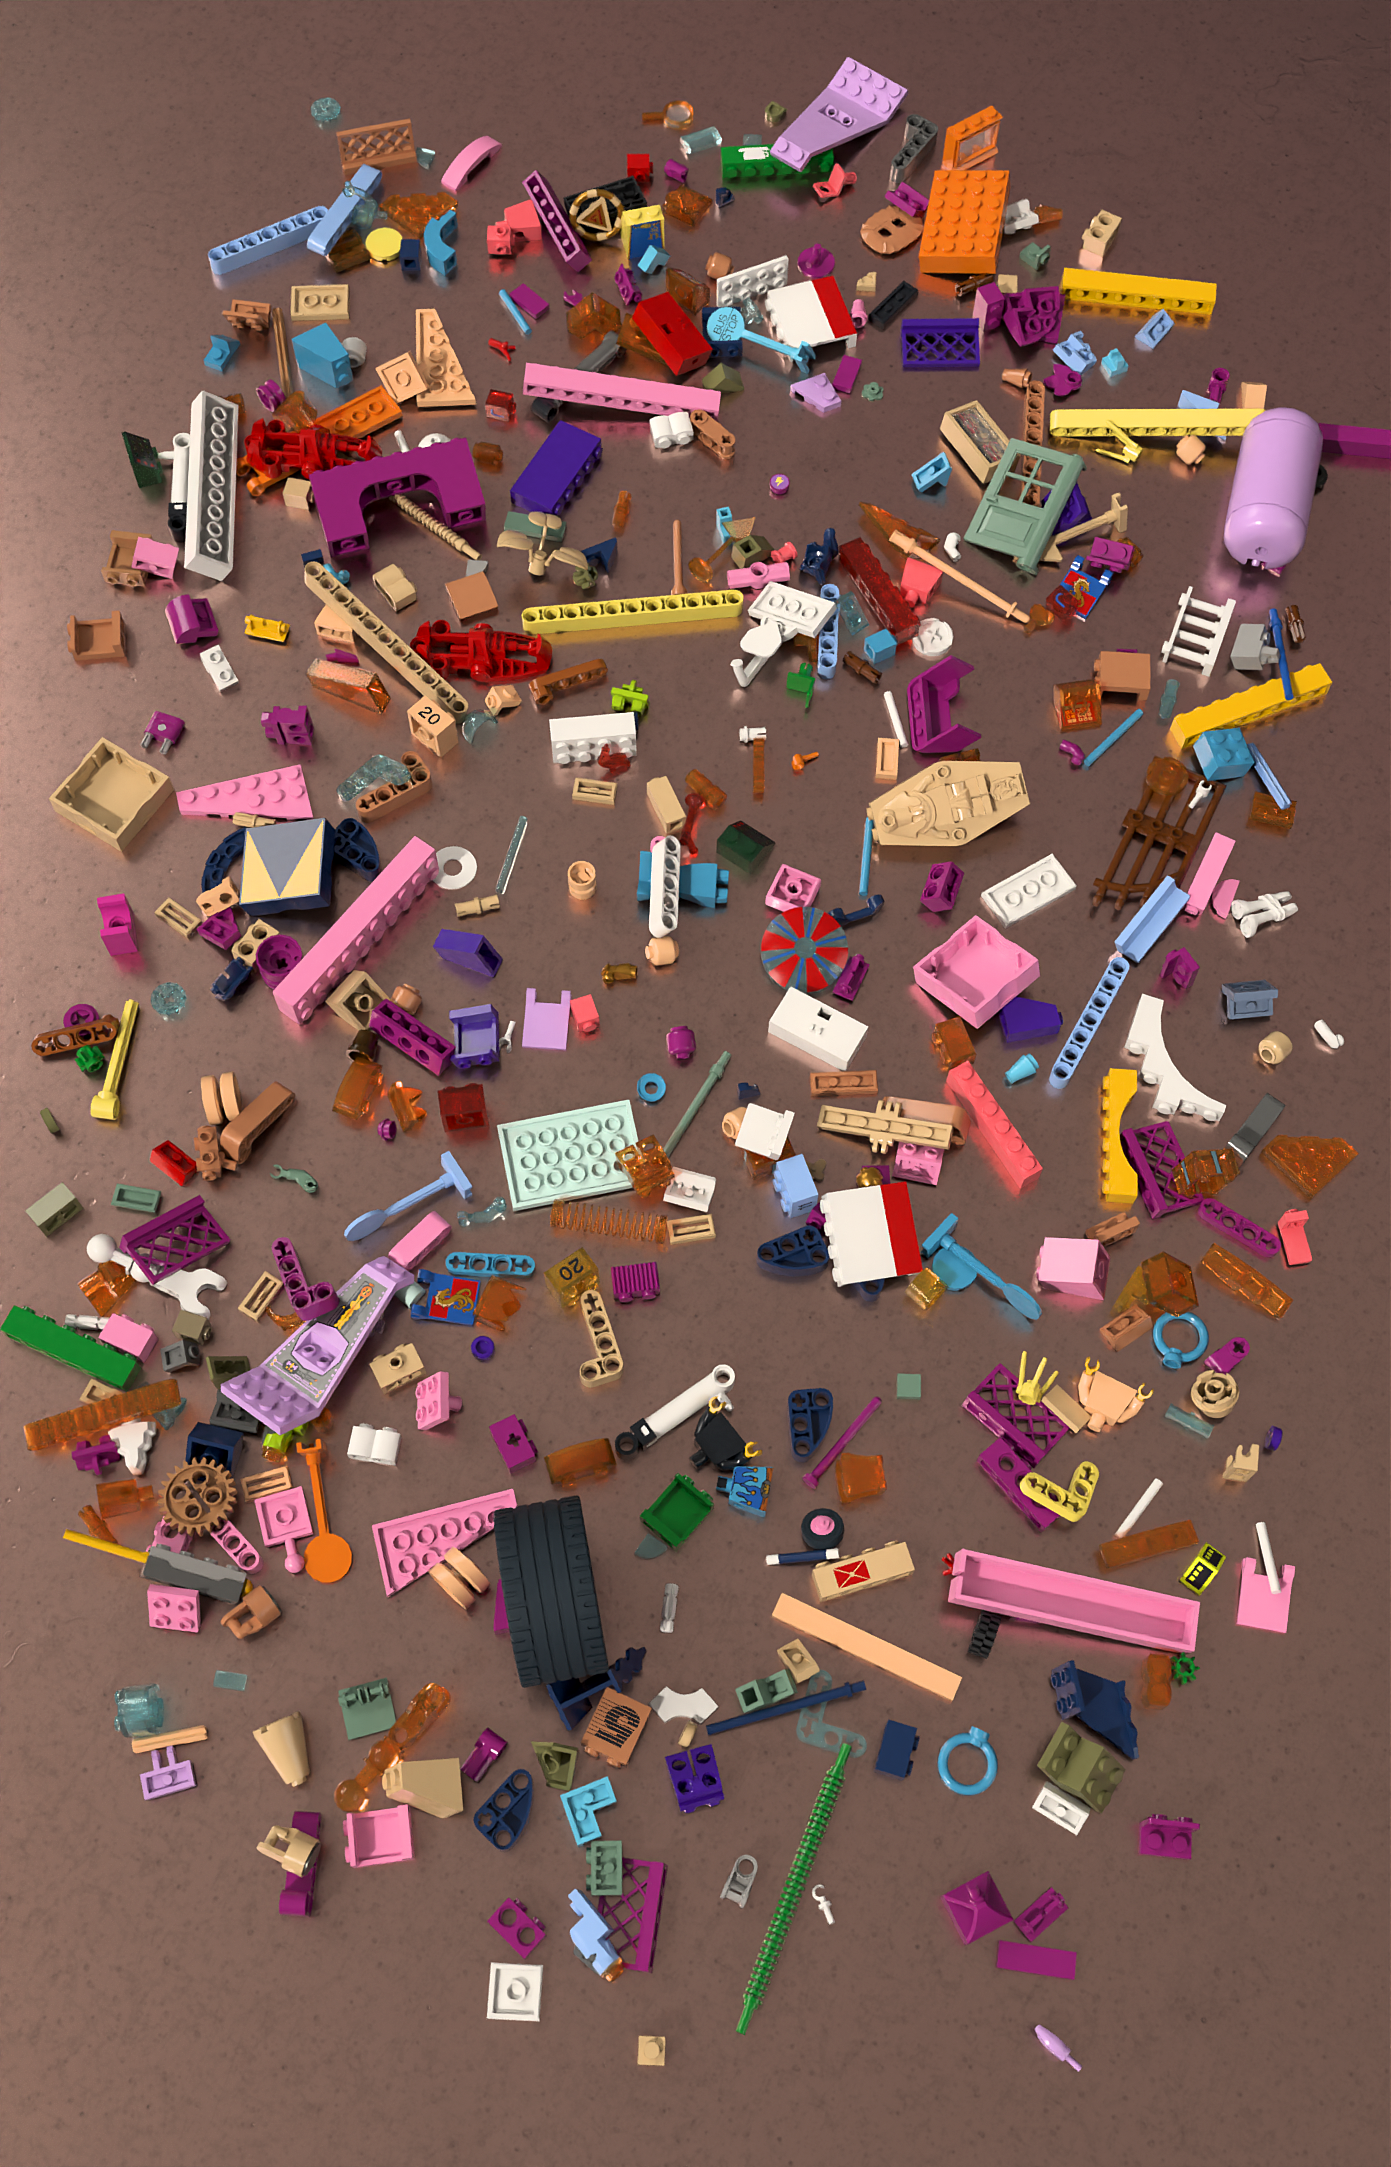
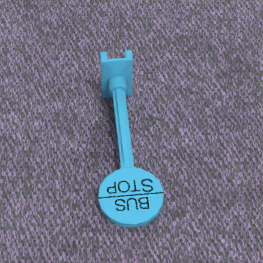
(729, 325)

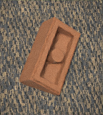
(1127, 1327)

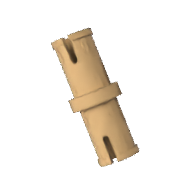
(477, 905)

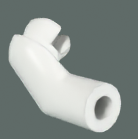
(950, 546)
(1332, 1040)

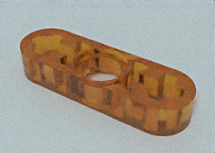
(758, 765)

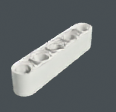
(664, 887)

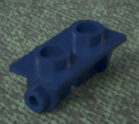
(225, 987)

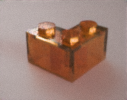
(591, 315)

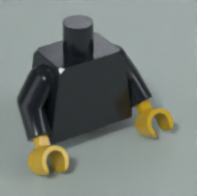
(719, 1441)

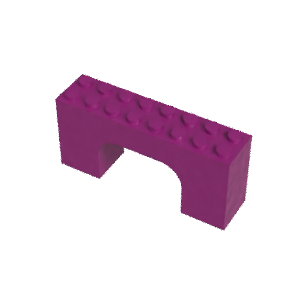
(439, 469)

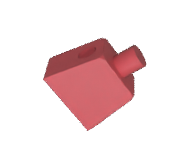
(523, 221)
(919, 581)

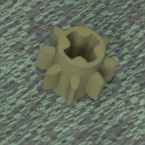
(585, 578)

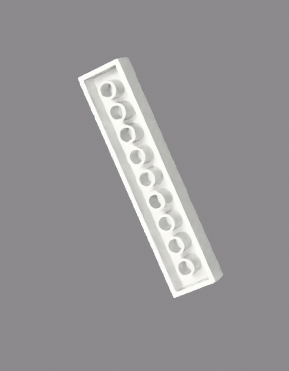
(211, 486)

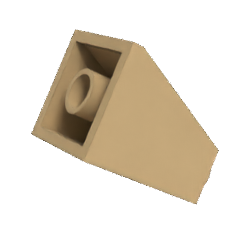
(426, 1785)

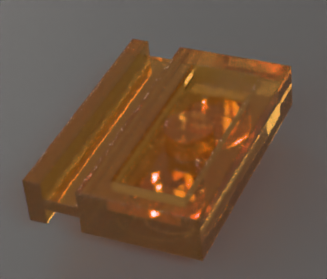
(1266, 810)

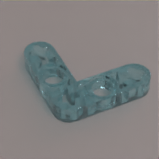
(376, 767)
(820, 1728)

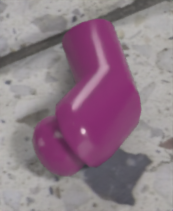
(1073, 749)

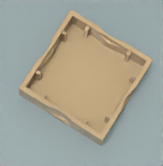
(111, 794)

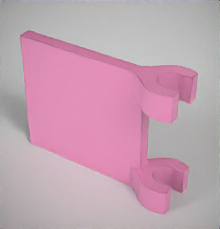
(1256, 1602)

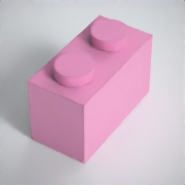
(155, 557)
(129, 1336)

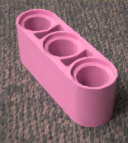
(420, 1241)
(242, 1552)

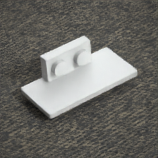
(752, 281)

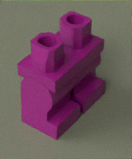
(289, 725)

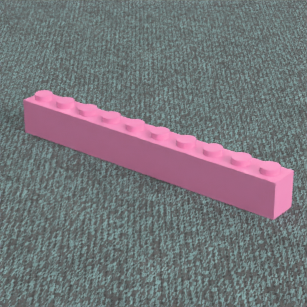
(617, 391)

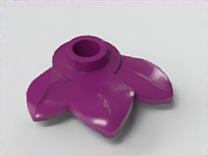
(1063, 380)

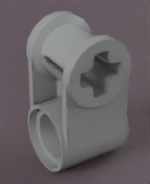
(739, 1882)

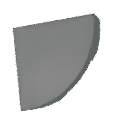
(476, 566)

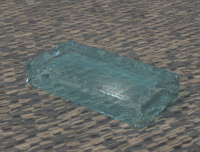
(701, 140)

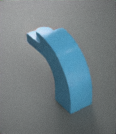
(438, 253)

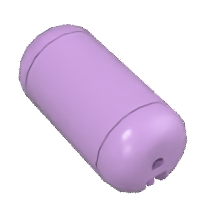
(1273, 488)

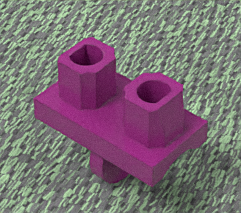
(95, 1457)

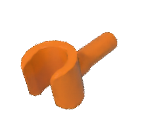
(798, 760)

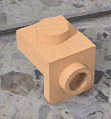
(502, 697)

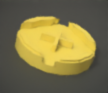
(384, 244)

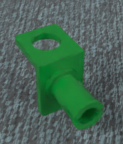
(802, 681)

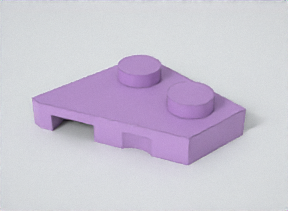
(818, 392)

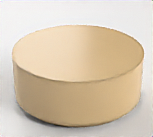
(687, 1734)

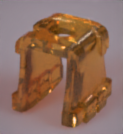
(859, 1476)

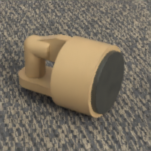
(300, 1853)

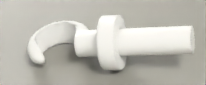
(824, 1904)

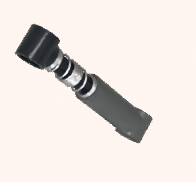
(594, 362)

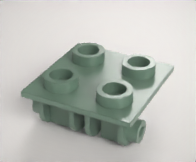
(367, 1708)

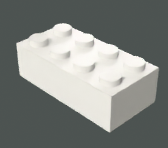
(585, 736)

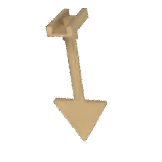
(1117, 515)

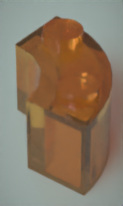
(357, 1088)
(580, 1461)

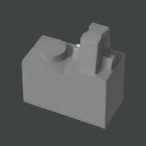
(1251, 648)

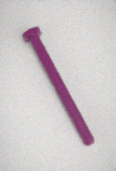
(811, 1479)

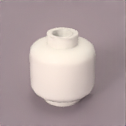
(356, 349)

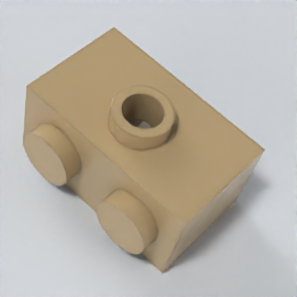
(397, 1367)

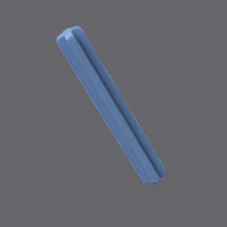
(1269, 778)

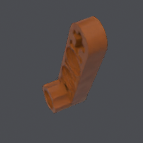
(546, 685)
(75, 1039)

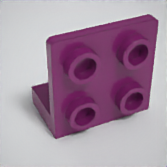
(1167, 1837)

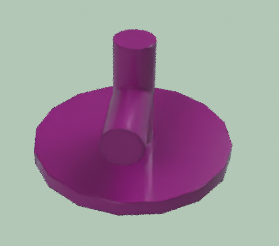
(816, 262)

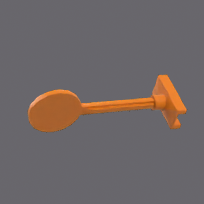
(327, 1555)

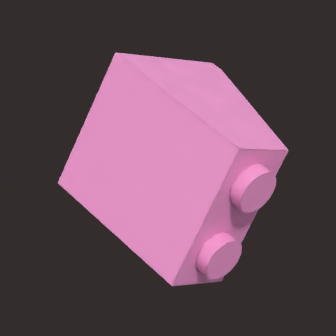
(1074, 1267)

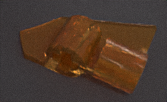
(106, 1286)

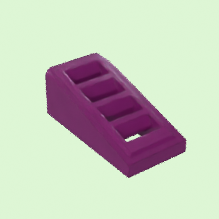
(500, 1617)

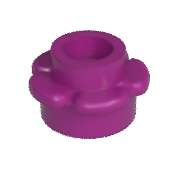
(387, 1129)

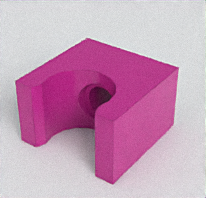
(119, 924)

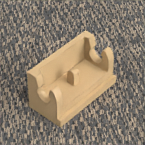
(1243, 1466)

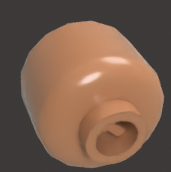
(719, 266)
(407, 998)

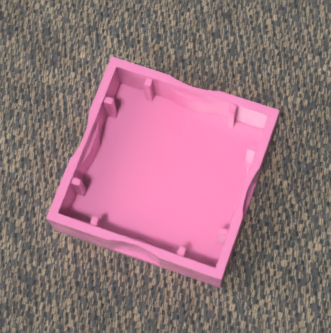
(976, 971)

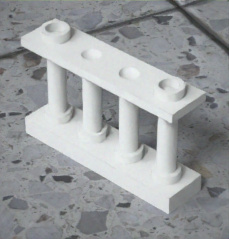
(1211, 644)

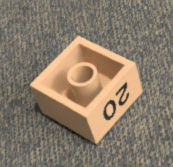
(433, 726)

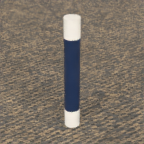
(803, 1556)

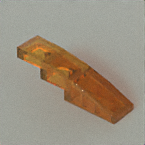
(1246, 1279)
(1148, 1544)

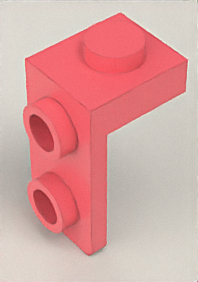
(1294, 1236)

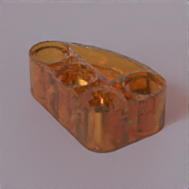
(296, 412)

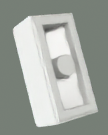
(1061, 1808)

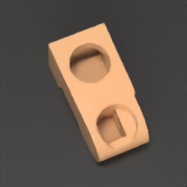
(219, 897)

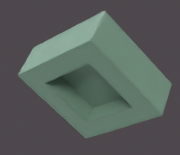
(909, 1386)

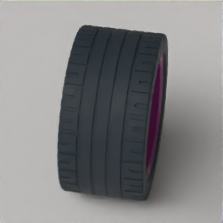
(549, 1591)

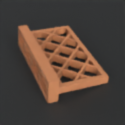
(379, 156)

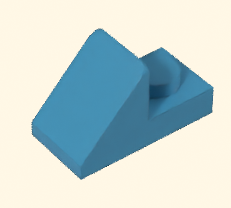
(221, 352)
(934, 471)

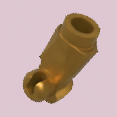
(618, 972)

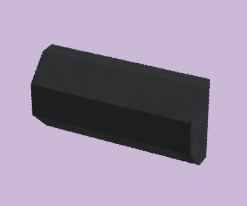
(625, 189)

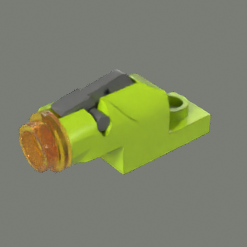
(275, 1445)

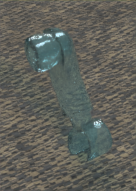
(486, 1216)

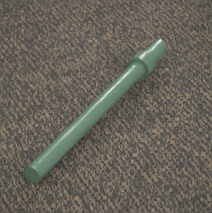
(715, 1073)

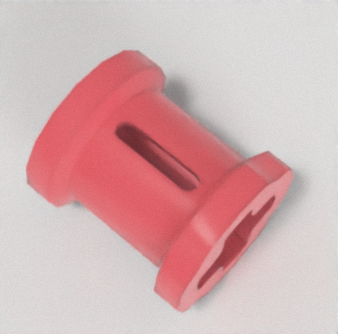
(784, 554)

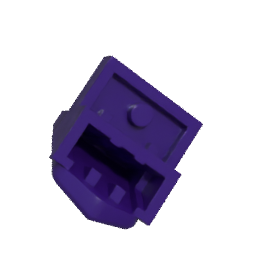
(1074, 513)

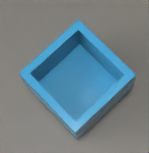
(1223, 754)

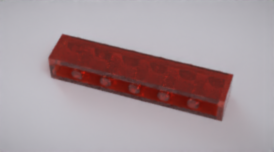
(879, 590)

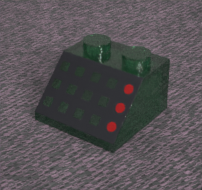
(143, 460)
(743, 846)

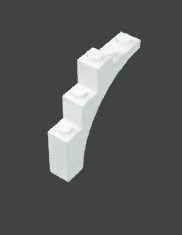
(1157, 1067)

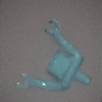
(363, 215)

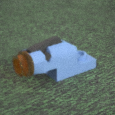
(590, 1939)

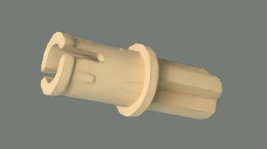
(251, 821)

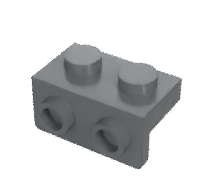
(232, 1416)

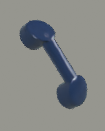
(874, 904)

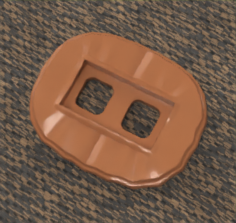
(899, 238)

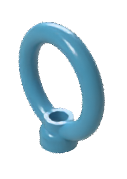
(1172, 1356)
(979, 1739)

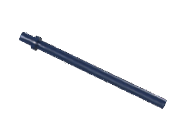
(786, 1707)

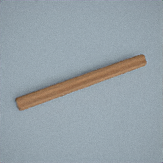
(282, 351)

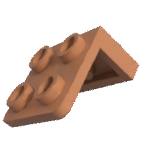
(249, 314)

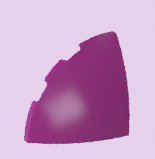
(1031, 313)

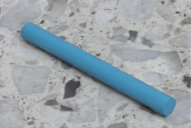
(1113, 737)
(866, 858)

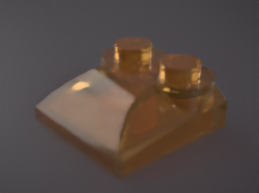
(686, 205)

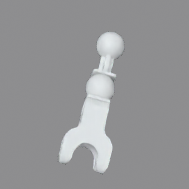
(180, 1284)

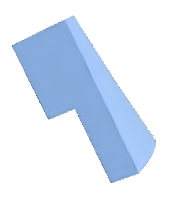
(1076, 353)

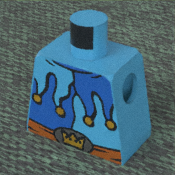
(748, 1488)

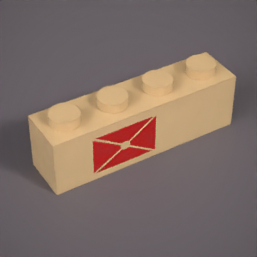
(863, 1571)

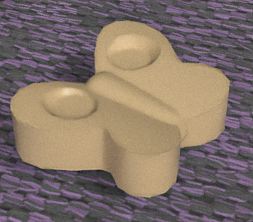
(816, 1169)

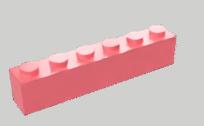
(994, 1124)

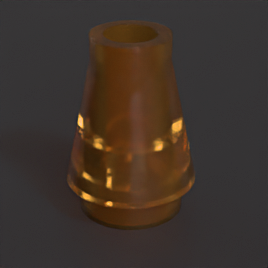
(1047, 214)

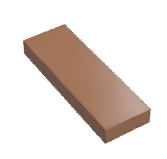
(844, 1083)

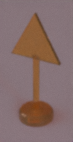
(737, 530)

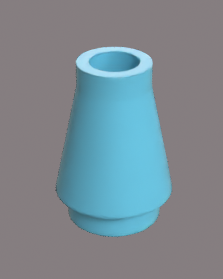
(1022, 1068)

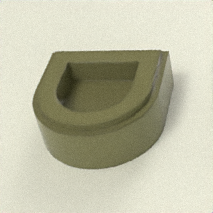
(774, 112)
(49, 1120)

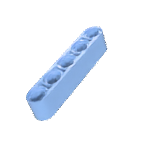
(829, 640)

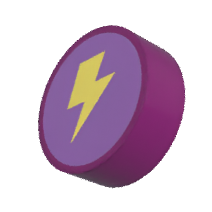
(779, 483)

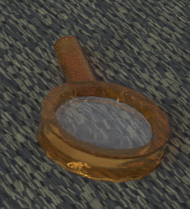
(675, 115)

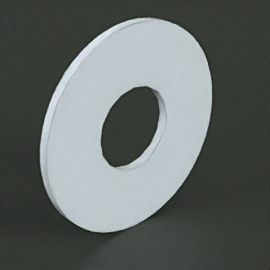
(468, 870)

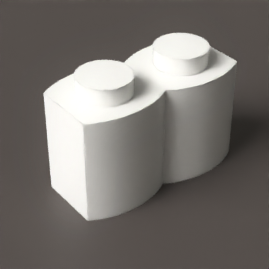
(671, 429)
(374, 1445)

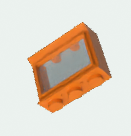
(972, 140)

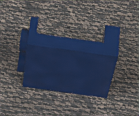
(722, 348)

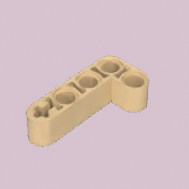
(599, 1336)

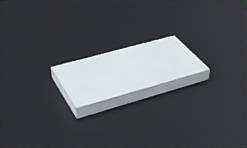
(1028, 891)

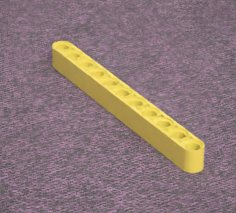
(1152, 422)
(619, 612)

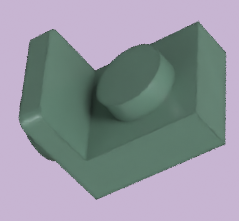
(1035, 255)

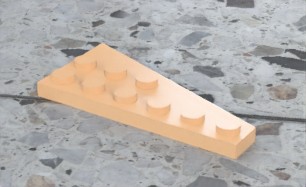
(443, 369)

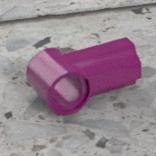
(487, 1748)

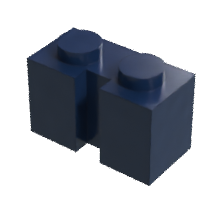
(896, 1749)

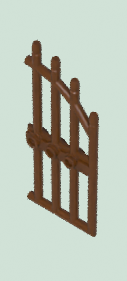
(1157, 830)

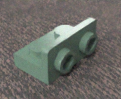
(605, 1868)

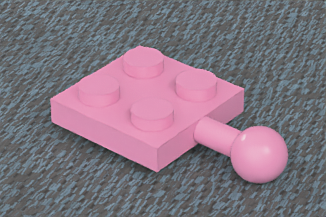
(284, 1519)

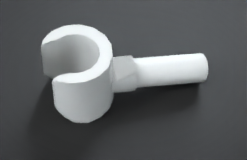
(1200, 792)
(506, 1039)

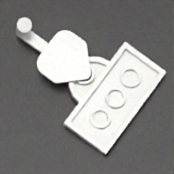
(782, 616)

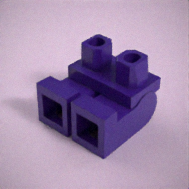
(699, 1788)

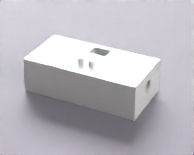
(818, 1029)

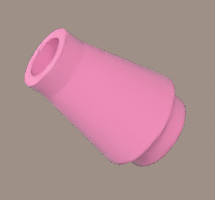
(858, 314)

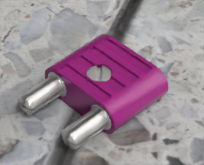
(164, 729)

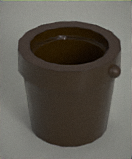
(363, 1046)

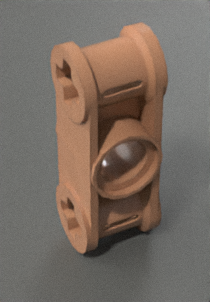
(713, 434)

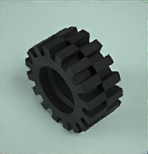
(984, 1634)

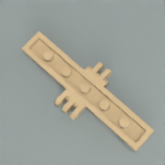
(885, 1126)

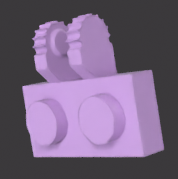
(167, 1779)

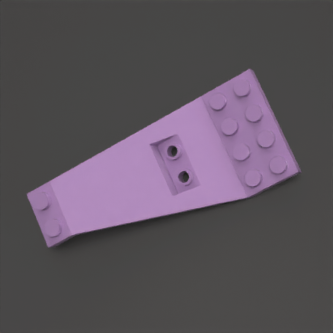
(854, 96)

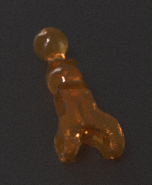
(386, 1752)

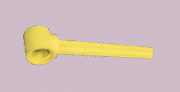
(106, 1103)

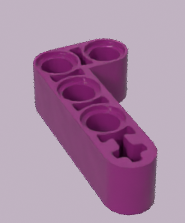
(304, 1295)
(299, 1891)

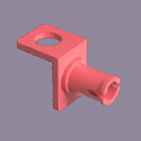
(836, 181)

